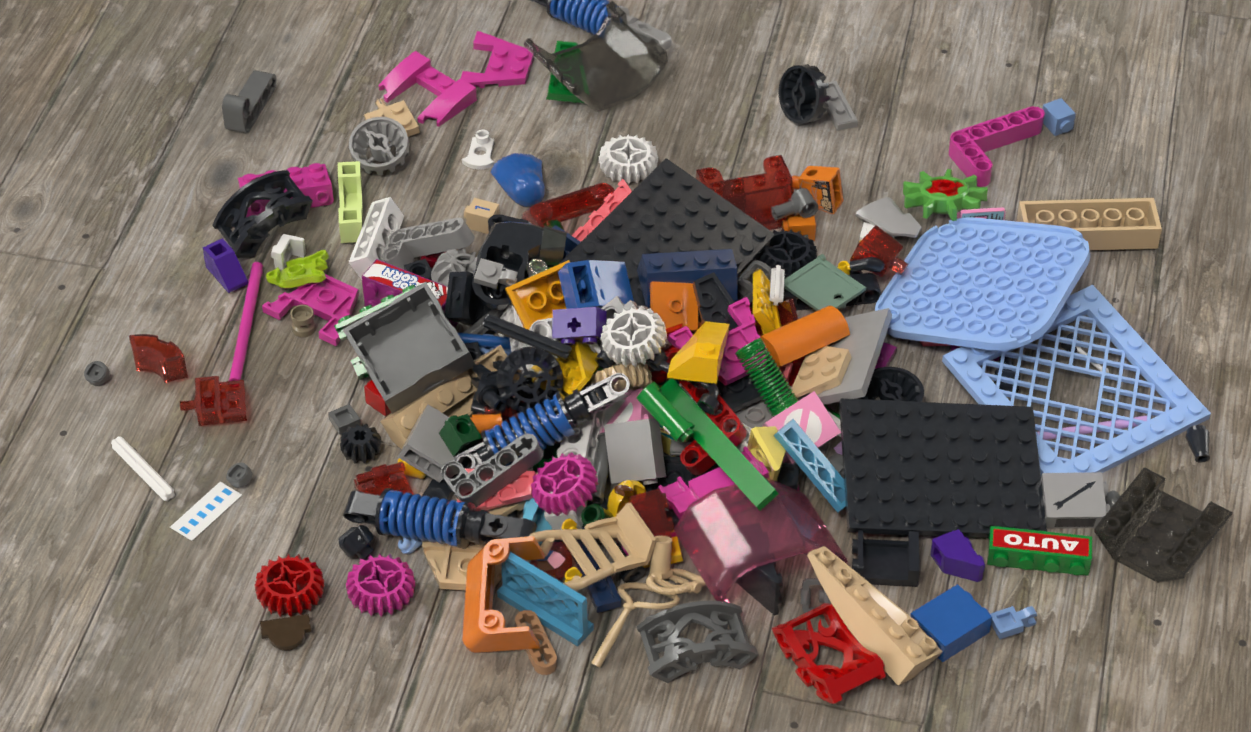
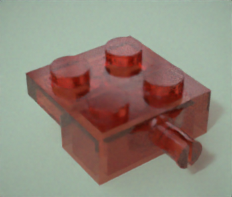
(217, 401)

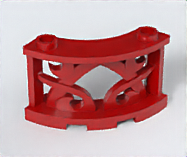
(858, 664)

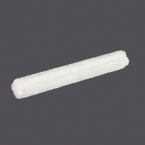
(143, 469)

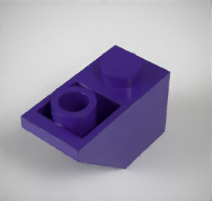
(224, 265)
(957, 557)

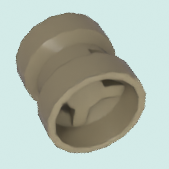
(302, 320)

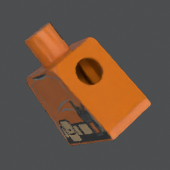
(824, 186)

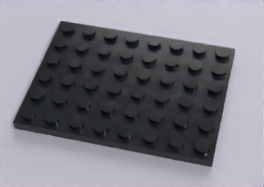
(671, 215)
(939, 467)

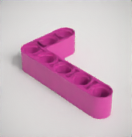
(969, 144)

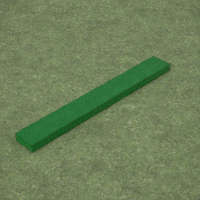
(720, 447)

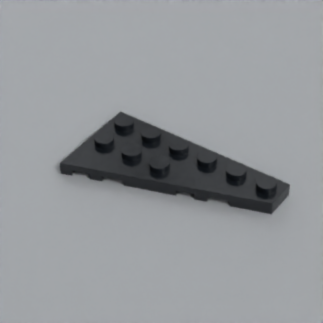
(713, 305)

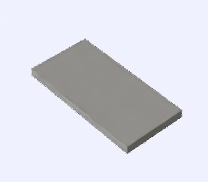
(864, 345)

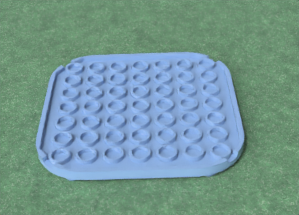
(985, 283)

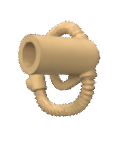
(660, 571)

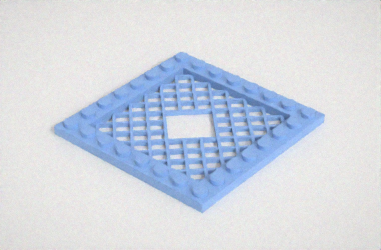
(1185, 410)

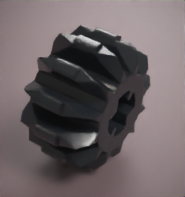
(360, 443)

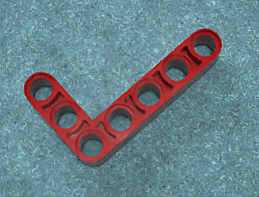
(724, 421)

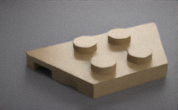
(821, 370)
(451, 563)

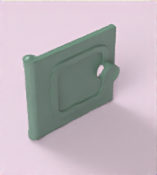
(821, 282)

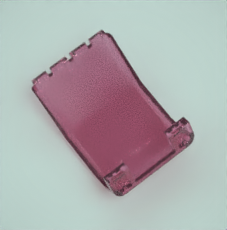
(731, 535)

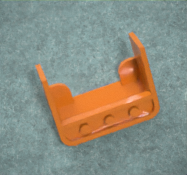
(482, 626)

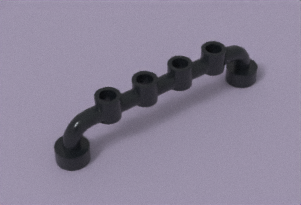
(707, 402)

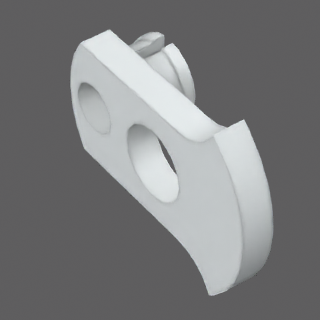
(479, 143)

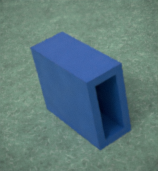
(953, 621)

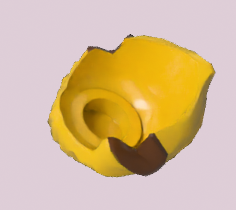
(619, 495)

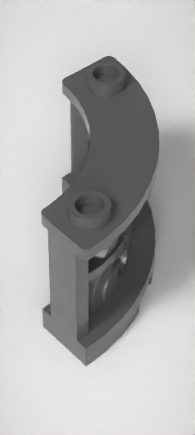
(676, 660)

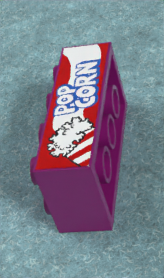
(385, 280)

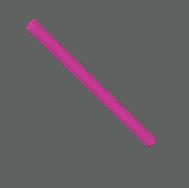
(246, 322)

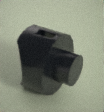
(356, 541)

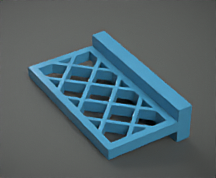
(567, 622)

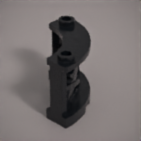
(278, 211)

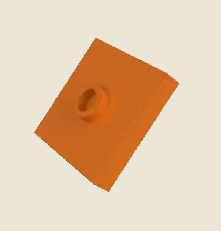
(675, 304)

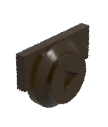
(286, 632)

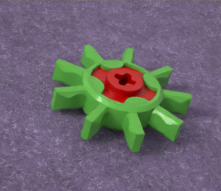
(944, 194)

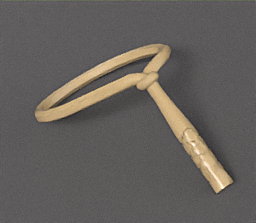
(628, 606)

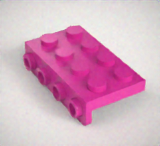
(311, 180)

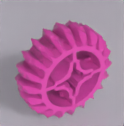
(561, 479)
(380, 585)

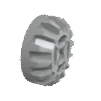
(377, 134)
(451, 262)

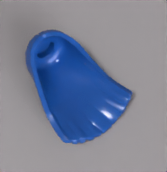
(521, 178)

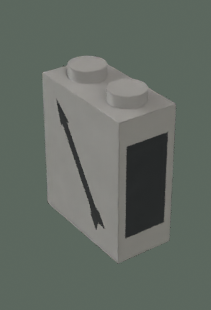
(1074, 499)

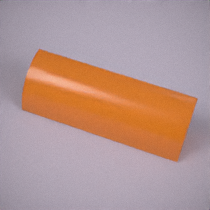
(806, 335)

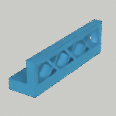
(813, 463)

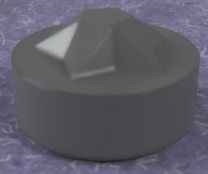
(96, 373)
(239, 475)

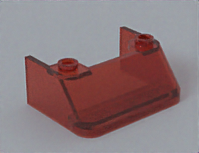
(568, 205)

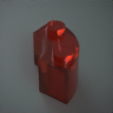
(158, 357)

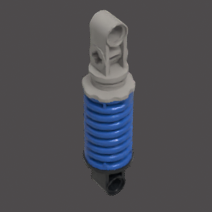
(591, 14)

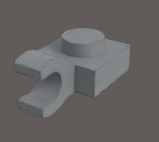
(492, 273)

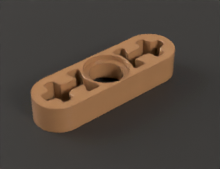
(546, 647)

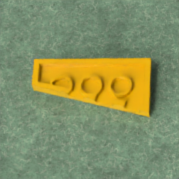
(763, 308)

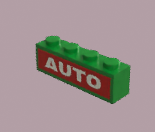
(1039, 550)

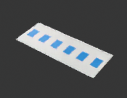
(205, 511)

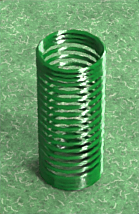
(780, 403)

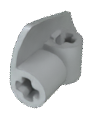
(889, 218)

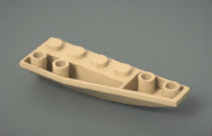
(450, 399)
(874, 618)

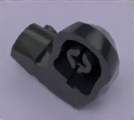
(514, 247)

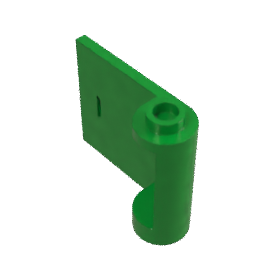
(666, 414)

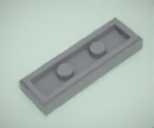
(839, 108)

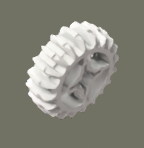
(628, 158)
(633, 336)

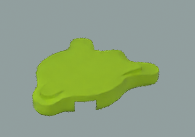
(300, 271)

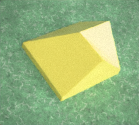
(767, 449)

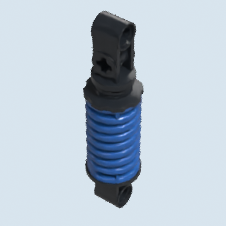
(556, 420)
(432, 518)

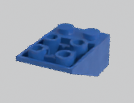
(594, 283)

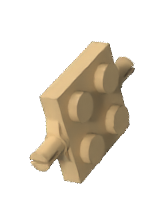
(398, 112)

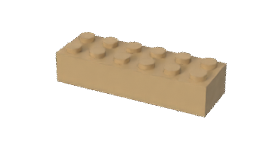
(1102, 222)

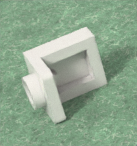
(286, 247)

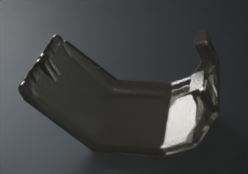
(608, 66)

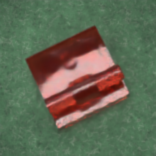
(381, 478)

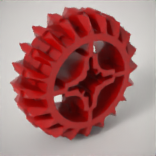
(289, 585)

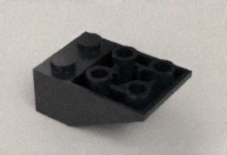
(763, 585)

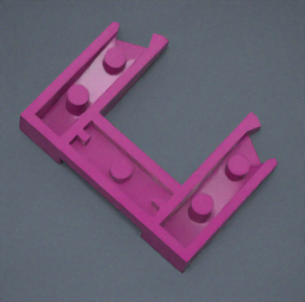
(416, 68)

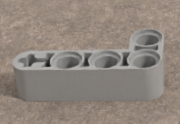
(425, 240)

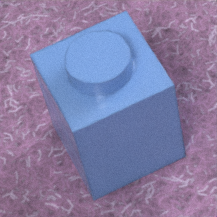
(1058, 117)

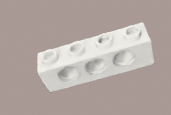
(380, 223)

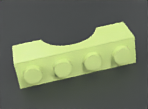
(350, 201)

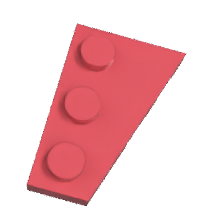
(516, 491)

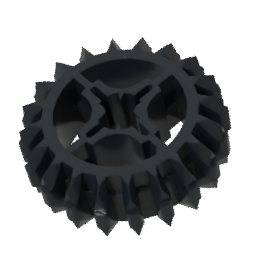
(788, 250)

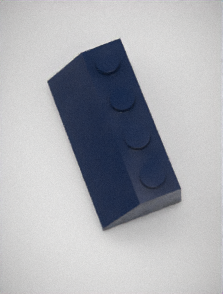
(686, 268)

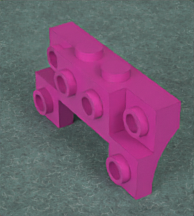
(681, 496)

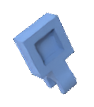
(1009, 622)

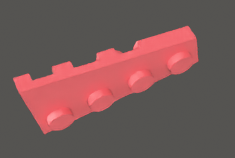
(609, 205)

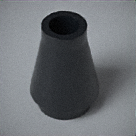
(1198, 440)

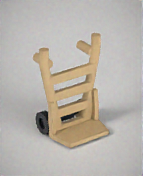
(625, 527)

